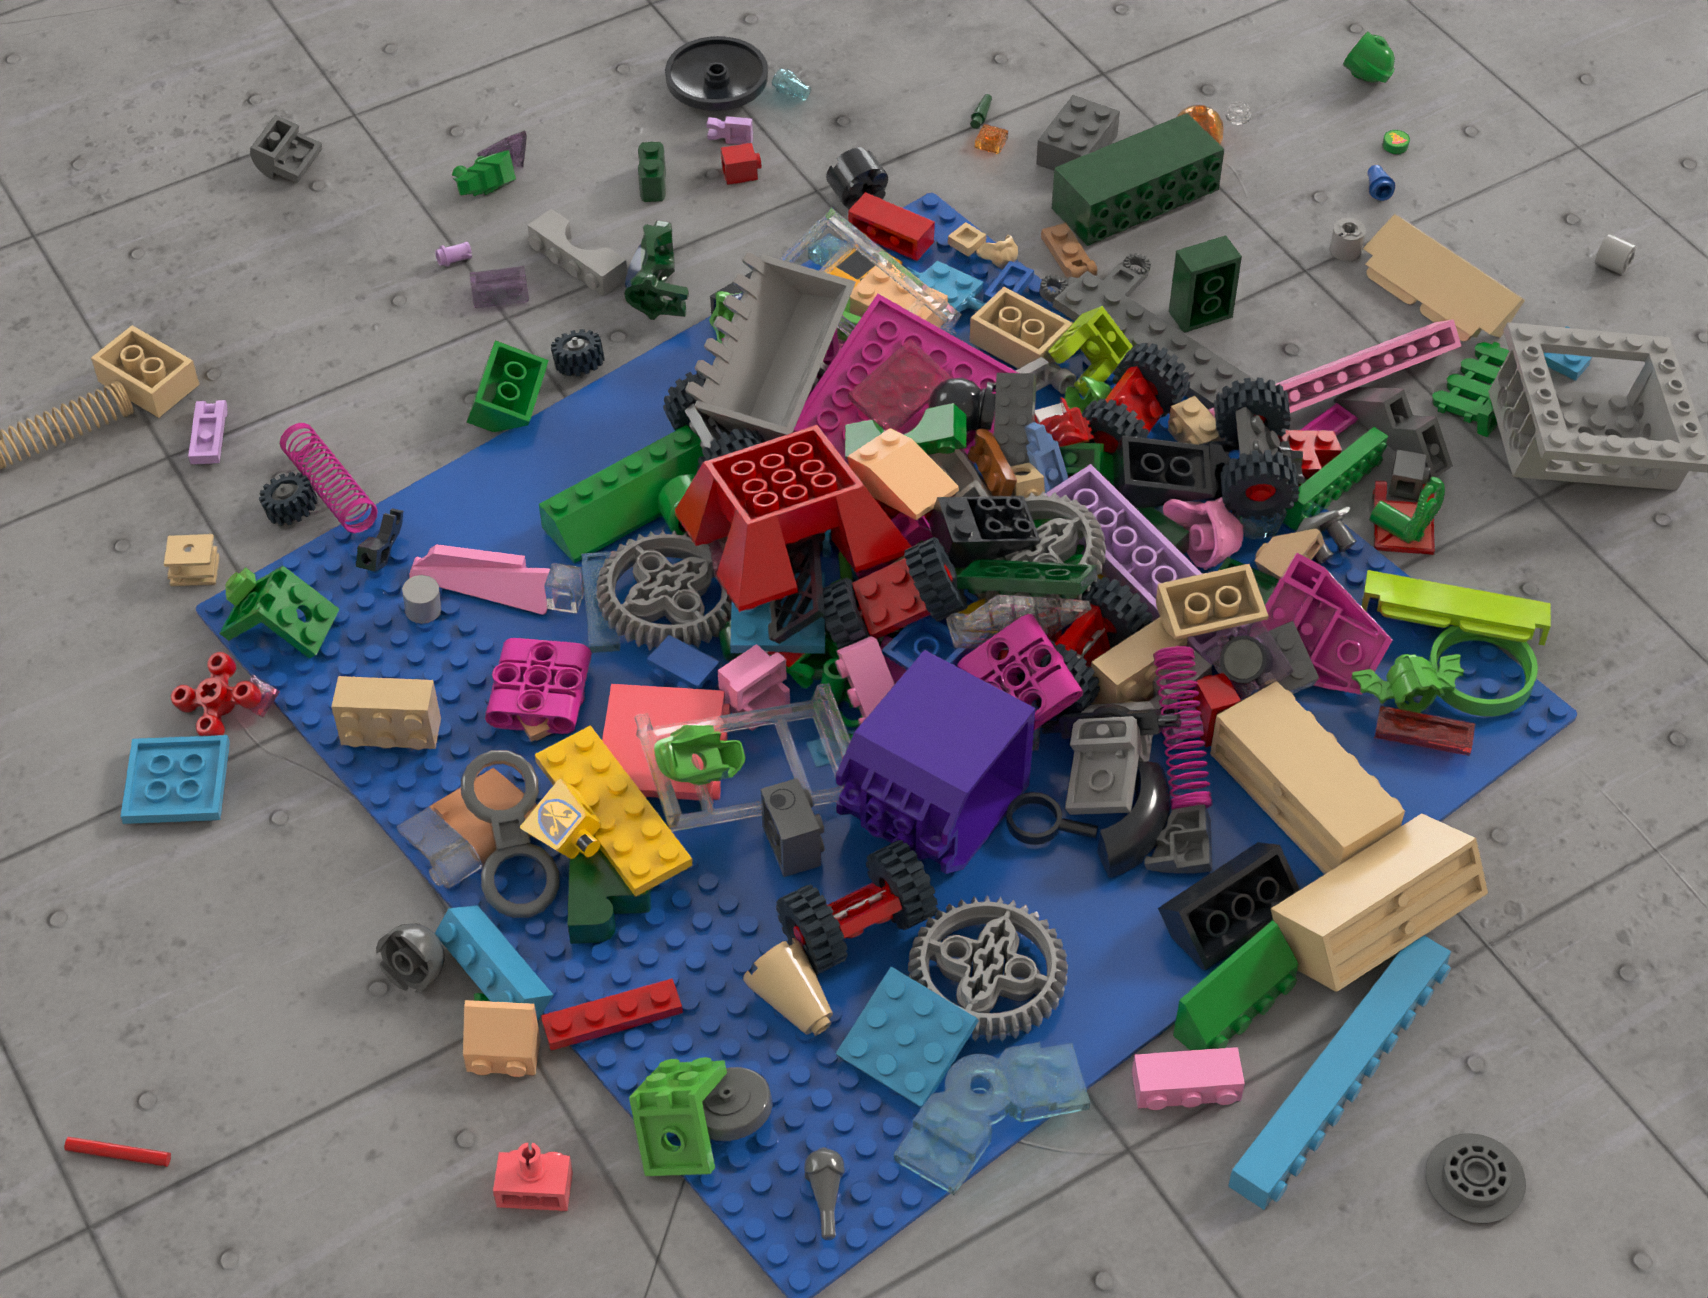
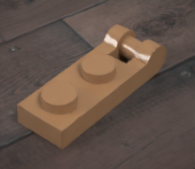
(1067, 251)

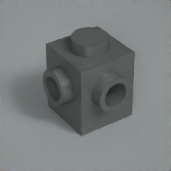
(1408, 468)

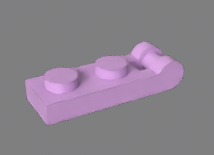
(207, 432)

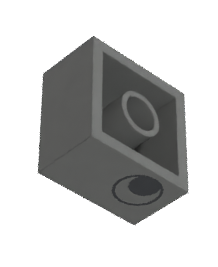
(792, 826)

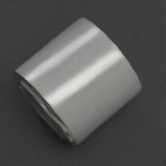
(1347, 239)
(1615, 254)
(421, 599)

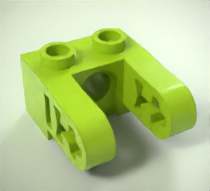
(1098, 340)

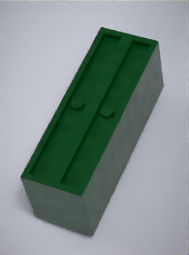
(1137, 178)

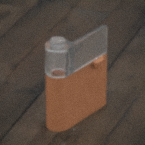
(455, 837)

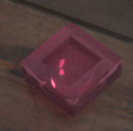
(268, 694)

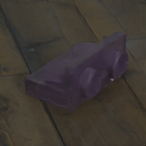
(499, 287)

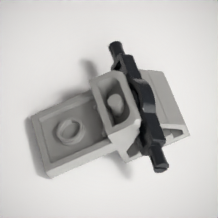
(1107, 751)

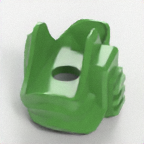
(719, 757)

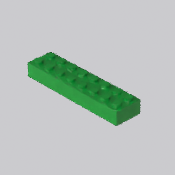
(1337, 476)

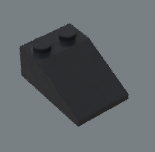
(1160, 470)

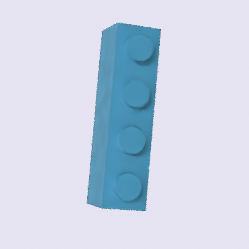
(491, 959)

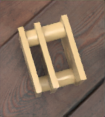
(192, 567)

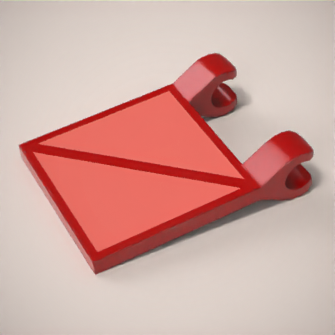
(1386, 541)

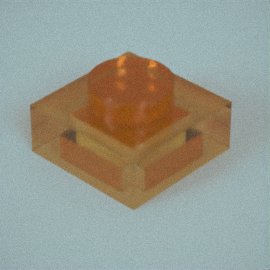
(991, 139)

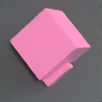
(754, 681)

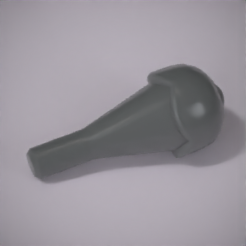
(824, 1170)

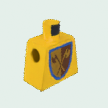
(564, 822)

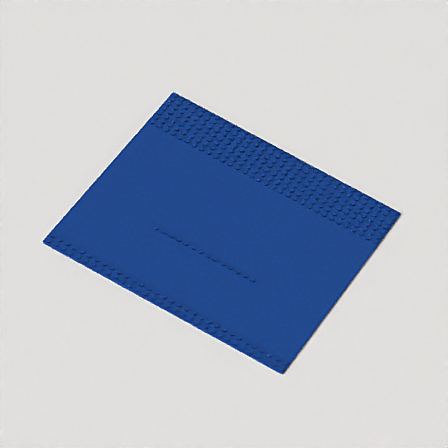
(722, 910)

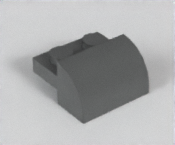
(284, 150)

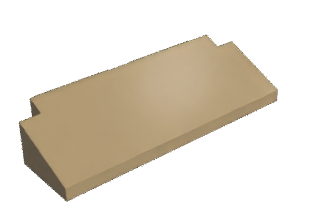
(1446, 284)

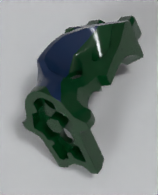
(649, 272)

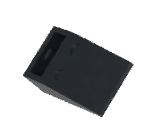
(982, 527)

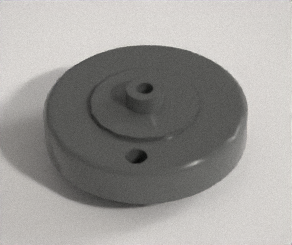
(737, 1105)

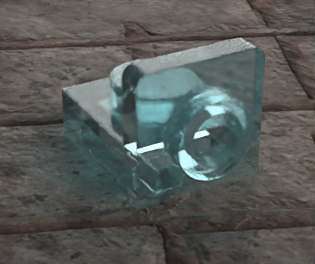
(823, 250)

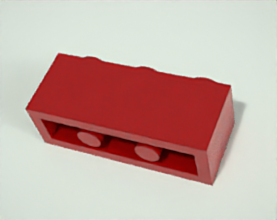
(892, 226)

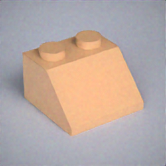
(500, 1038)

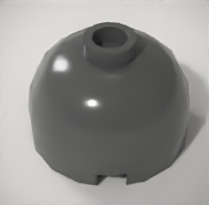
(411, 956)

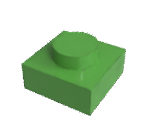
(239, 586)

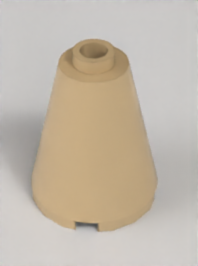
(791, 987)

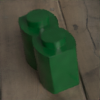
(652, 171)

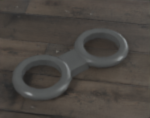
(507, 834)

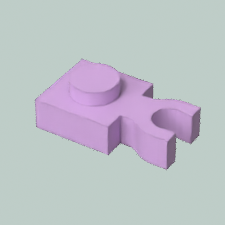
(734, 130)

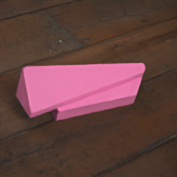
(486, 576)

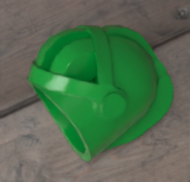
(1371, 59)

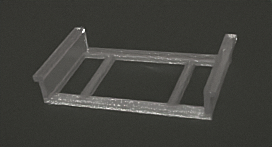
(882, 260)
(829, 725)

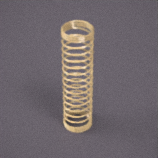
(116, 390)

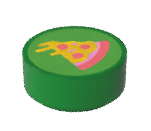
(1396, 141)

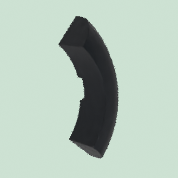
(1132, 838)

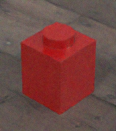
(740, 163)

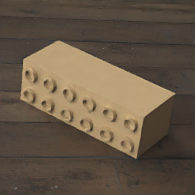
(1303, 777)
(1381, 900)

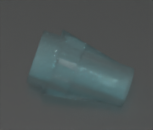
(790, 84)

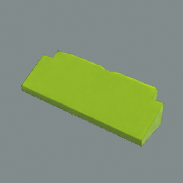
(1458, 606)

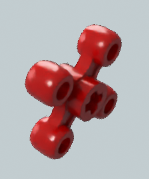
(216, 695)

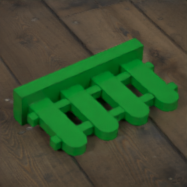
(1482, 409)

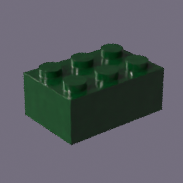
(1204, 283)

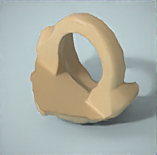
(1000, 252)

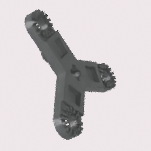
(1122, 278)

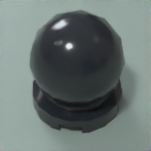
(967, 396)

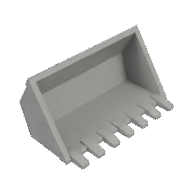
(770, 346)

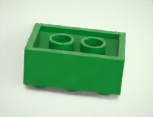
(507, 389)

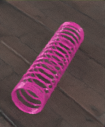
(305, 451)
(1162, 659)

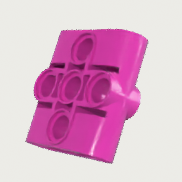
(1026, 648)
(539, 676)

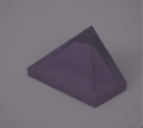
(515, 144)

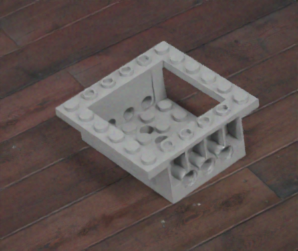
(1596, 437)

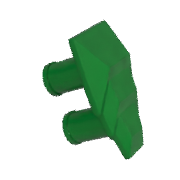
(485, 175)

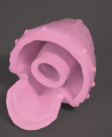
(1211, 528)

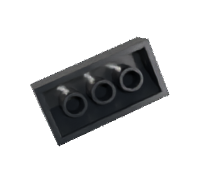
(1229, 904)

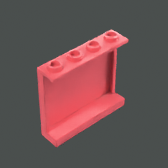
(664, 707)

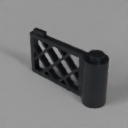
(814, 591)

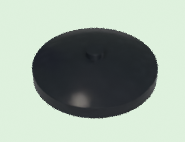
(716, 73)

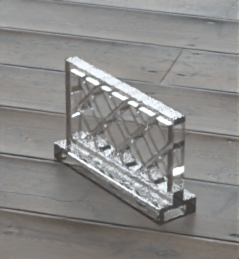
(1002, 610)

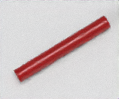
(117, 1151)

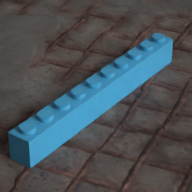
(1338, 1072)

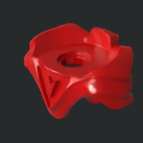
(1069, 427)

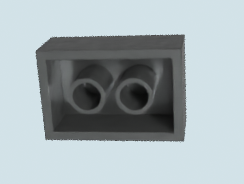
(1077, 131)

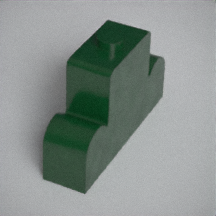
(595, 897)

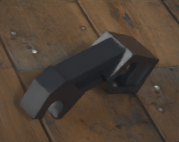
(380, 547)

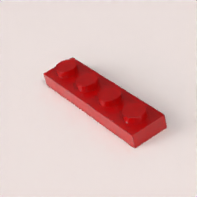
(611, 1014)

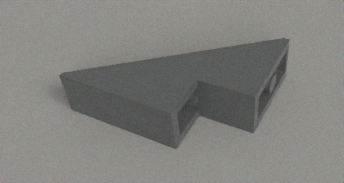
(1391, 414)

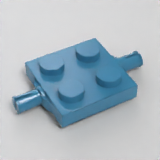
(955, 284)

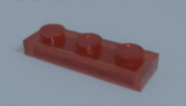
(1424, 730)

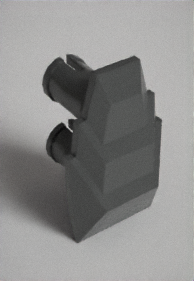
(1333, 524)

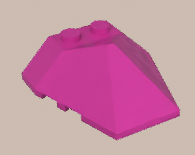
(1330, 623)

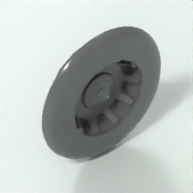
(1479, 1168)

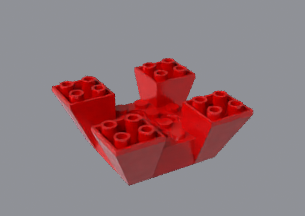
(775, 498)

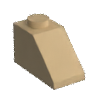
(1280, 550)

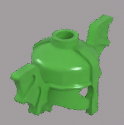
(1411, 678)

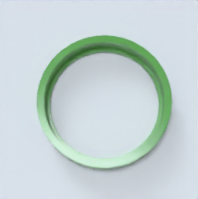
(1479, 706)

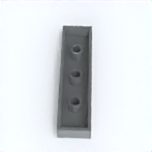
(1013, 413)

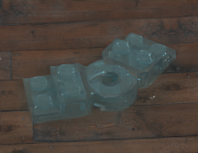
(957, 1123)

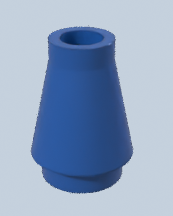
(1380, 183)

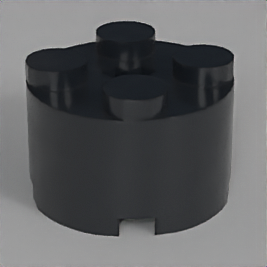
(856, 174)

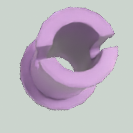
(453, 254)

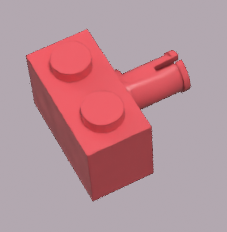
(533, 1179)

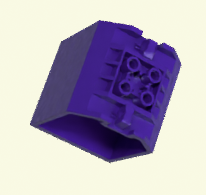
(938, 762)

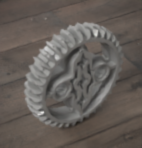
(1059, 537)
(662, 591)
(994, 943)

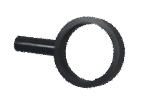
(1061, 824)

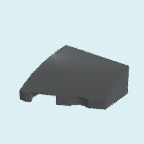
(1184, 843)

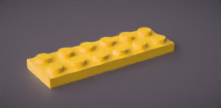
(630, 829)

